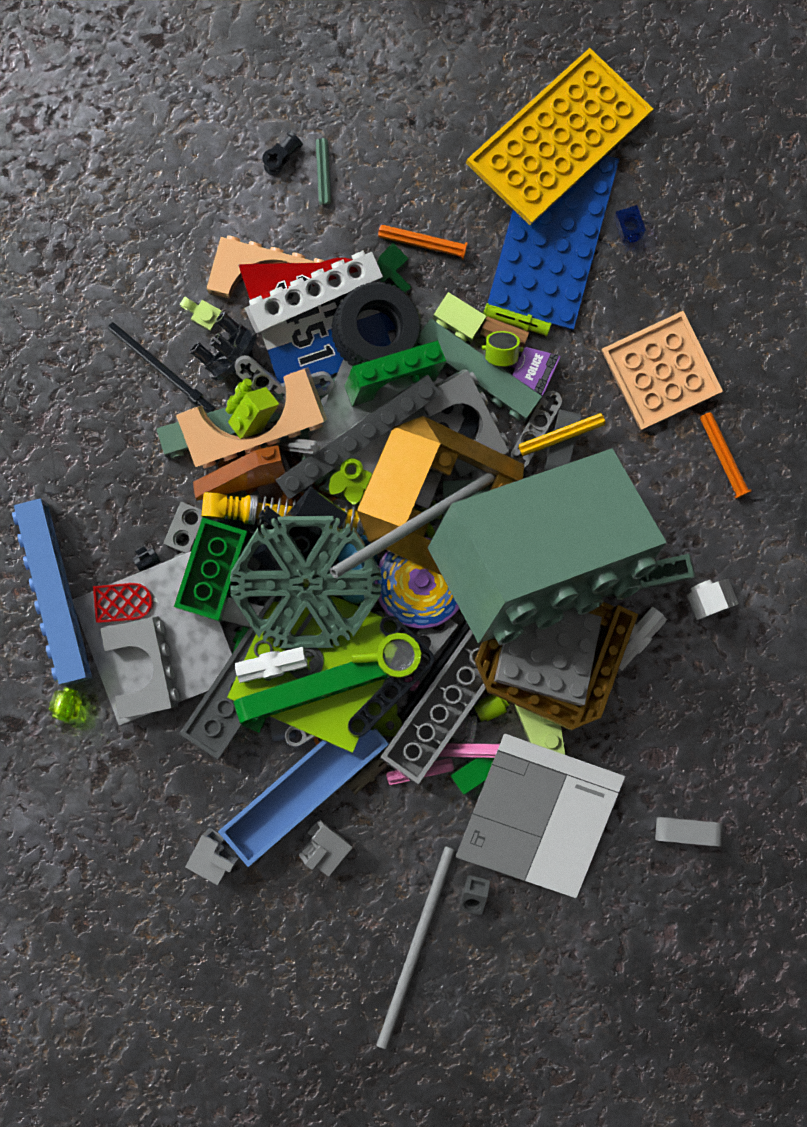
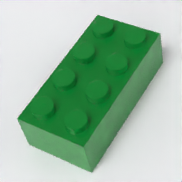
(208, 570)

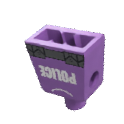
(535, 368)

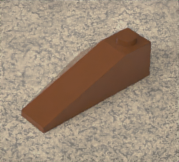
(247, 472)

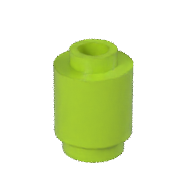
(490, 707)

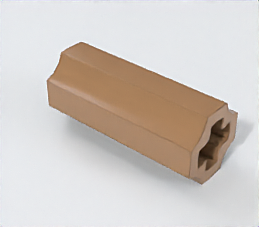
(492, 325)

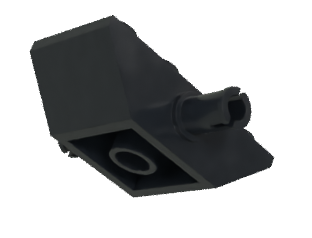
(310, 504)

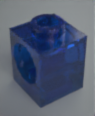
(629, 214)

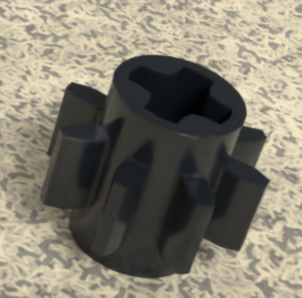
(146, 558)

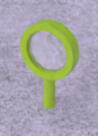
(396, 655)

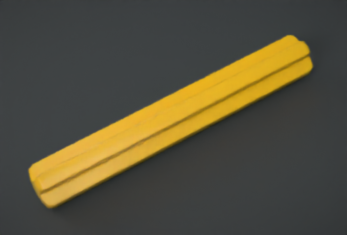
(562, 434)

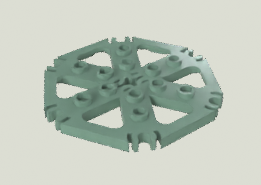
(290, 586)

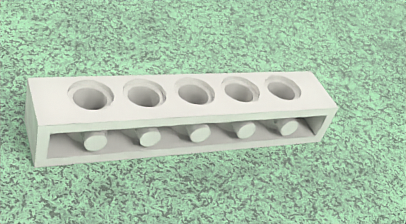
(367, 272)

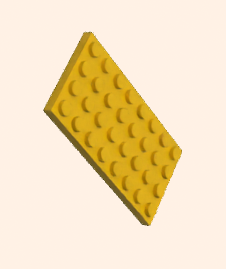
(559, 136)

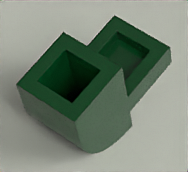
(390, 264)

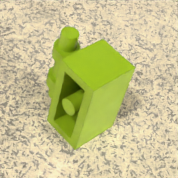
(250, 409)

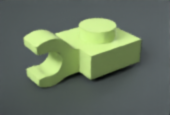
(203, 314)

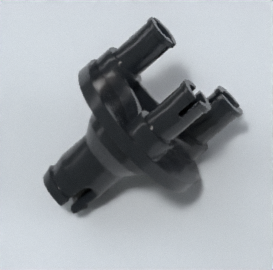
(239, 344)

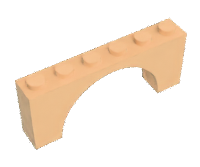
(232, 252)
(211, 443)

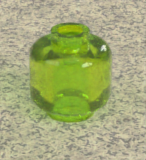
(65, 704)

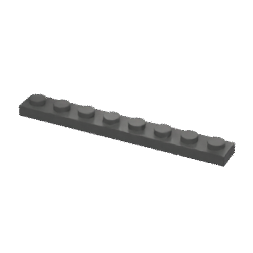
(358, 436)

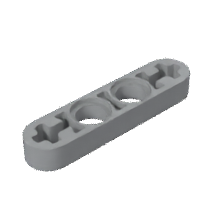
(532, 429)

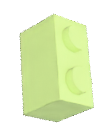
(459, 318)

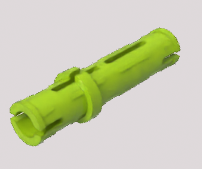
(543, 327)

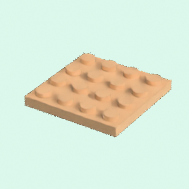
(661, 370)

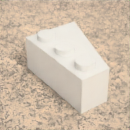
(711, 598)

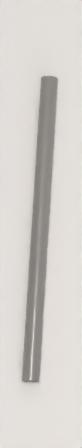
(410, 526)
(416, 947)

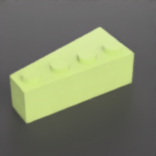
(541, 730)

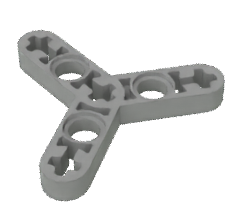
(279, 387)

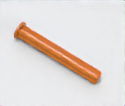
(423, 241)
(724, 455)

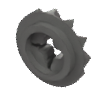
(315, 664)

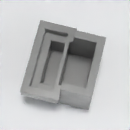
(325, 848)
(212, 857)

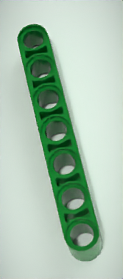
(306, 690)

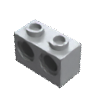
(179, 527)
(437, 638)

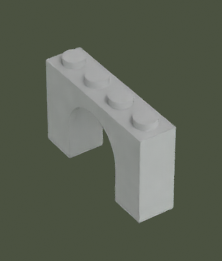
(462, 389)
(160, 691)

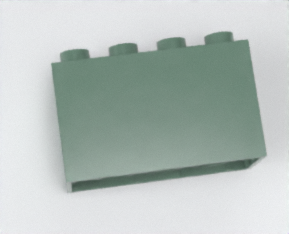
(546, 547)

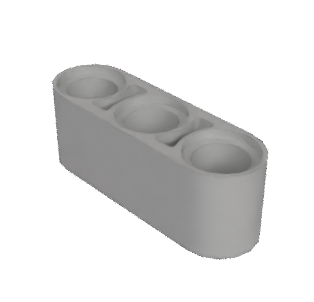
(689, 831)

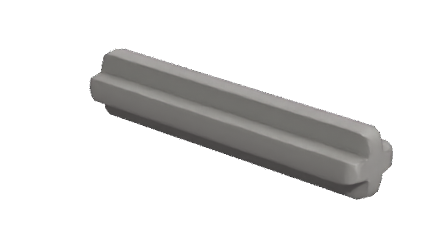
(298, 445)

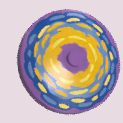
(414, 593)

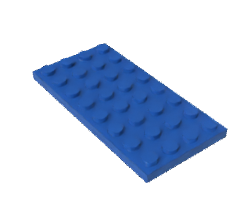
(549, 262)

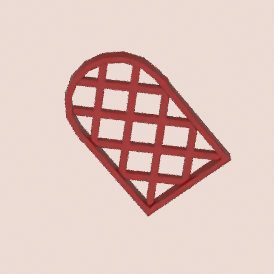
(127, 601)

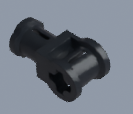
(280, 153)

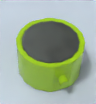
(502, 348)

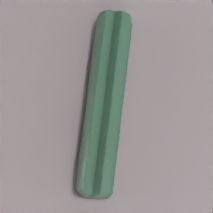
(323, 171)

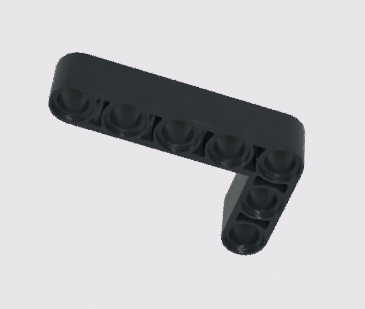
(397, 683)

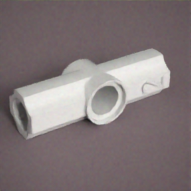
(642, 635)
(271, 665)

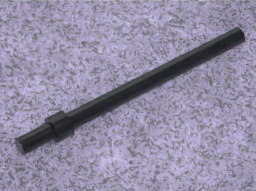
(194, 396)
(414, 698)

